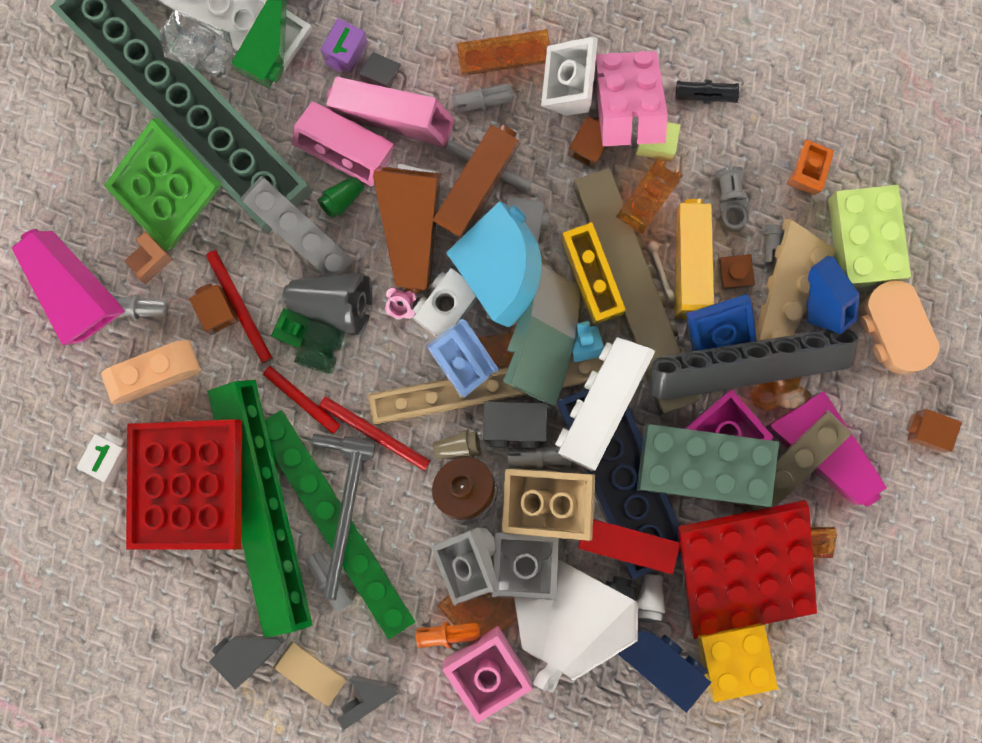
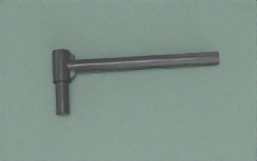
(356, 451)

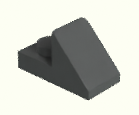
(373, 694)

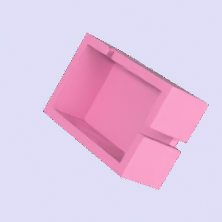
(629, 88)

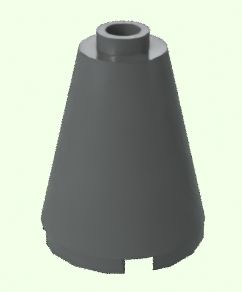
(332, 300)

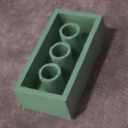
(708, 465)

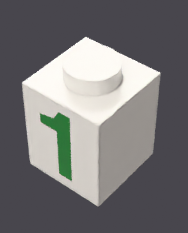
(103, 457)

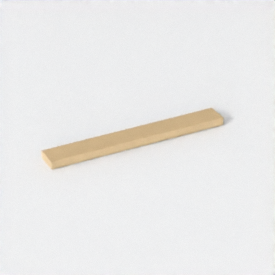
(442, 396)

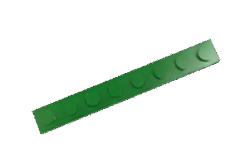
(325, 509)

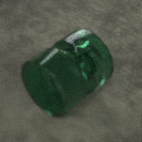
(319, 347)

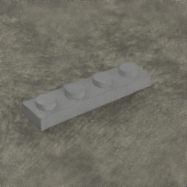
(296, 228)

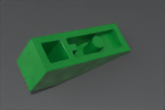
(264, 46)

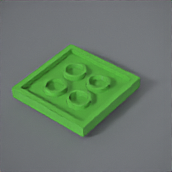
(162, 184)

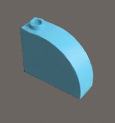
(500, 263)

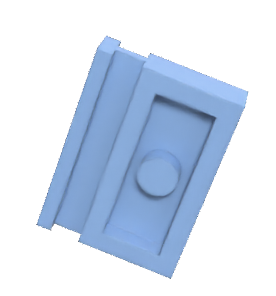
(462, 357)

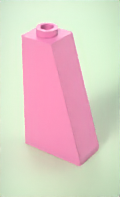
(391, 110)

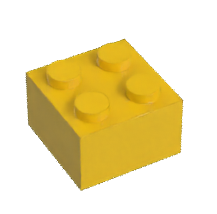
(737, 662)

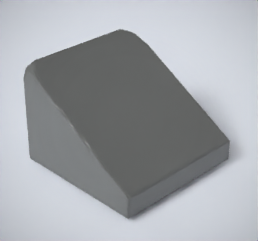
(379, 71)

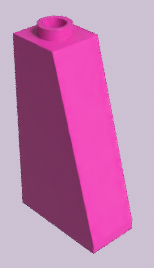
(65, 287)
(847, 467)

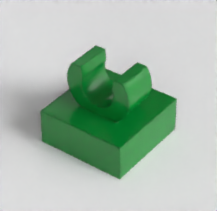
(290, 328)

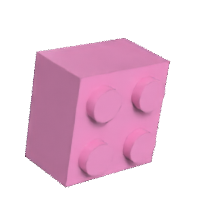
(487, 674)

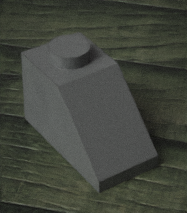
(243, 656)

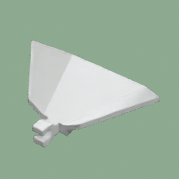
(577, 629)

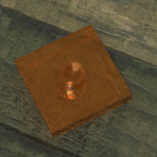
(483, 610)

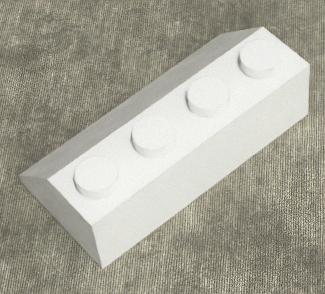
(605, 403)

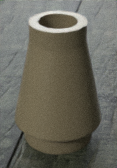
(458, 445)

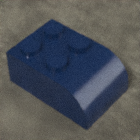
(662, 665)

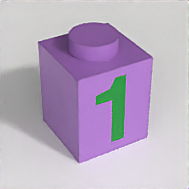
(343, 46)

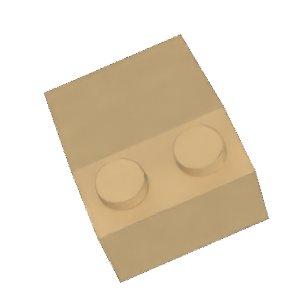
(548, 503)

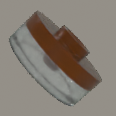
(465, 490)

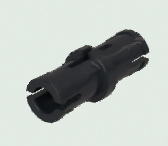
(707, 91)

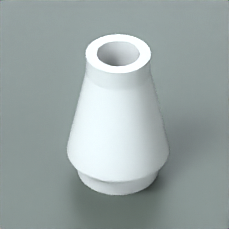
(651, 599)

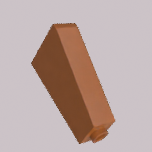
(477, 181)
(407, 208)

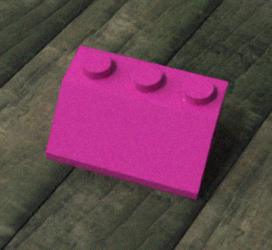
(730, 417)

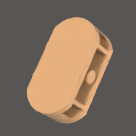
(899, 328)
(150, 372)

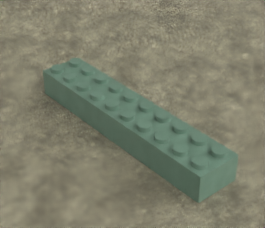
(181, 99)

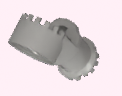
(732, 197)

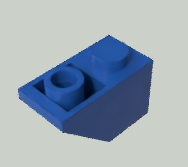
(831, 297)

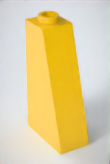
(693, 258)

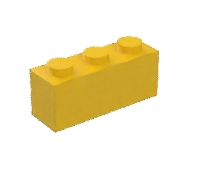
(592, 273)

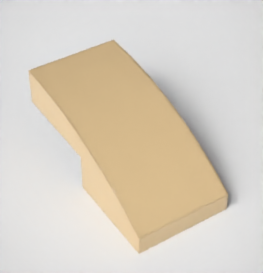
(310, 673)

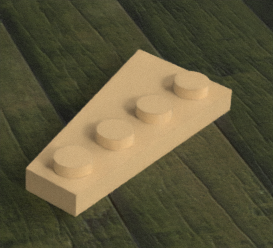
(790, 282)

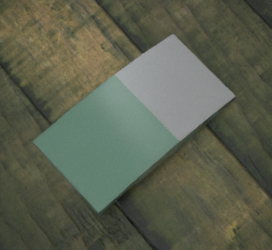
(545, 339)

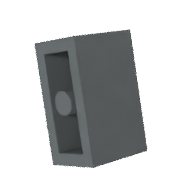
(515, 423)

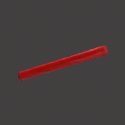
(238, 306)
(374, 433)

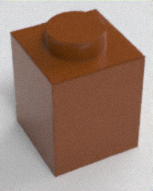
(588, 143)
(213, 308)
(933, 430)

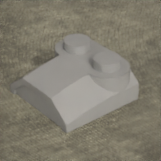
(467, 564)
(526, 566)

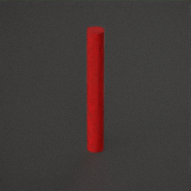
(301, 400)

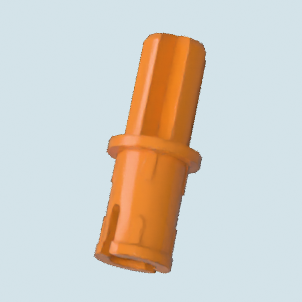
(446, 634)

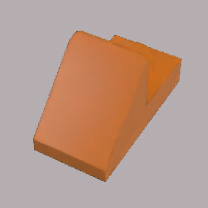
(811, 168)

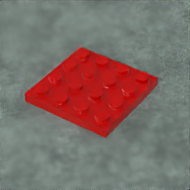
(184, 485)
(748, 568)

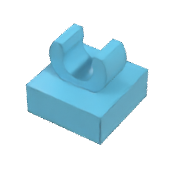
(587, 342)

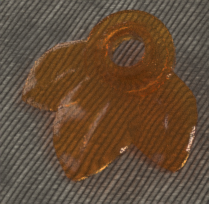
(785, 394)

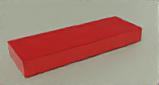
(632, 546)

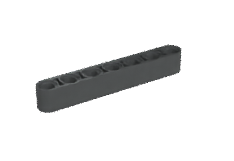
(752, 363)

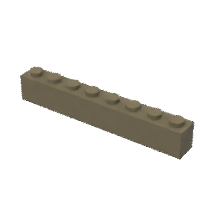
(633, 275)

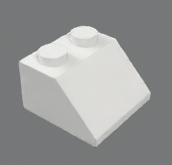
(569, 76)

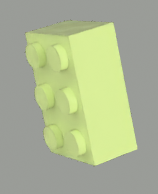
(870, 235)

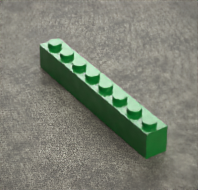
(265, 522)

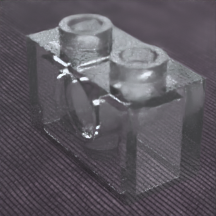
(197, 44)

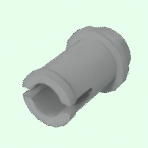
(773, 238)

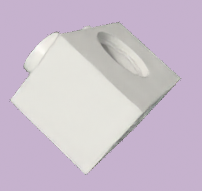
(445, 285)

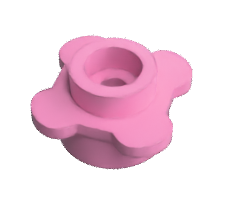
(397, 310)

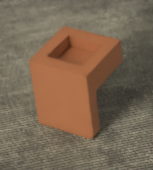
(148, 258)

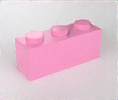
(341, 142)

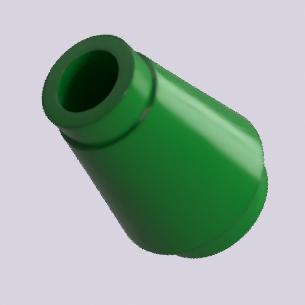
(340, 196)

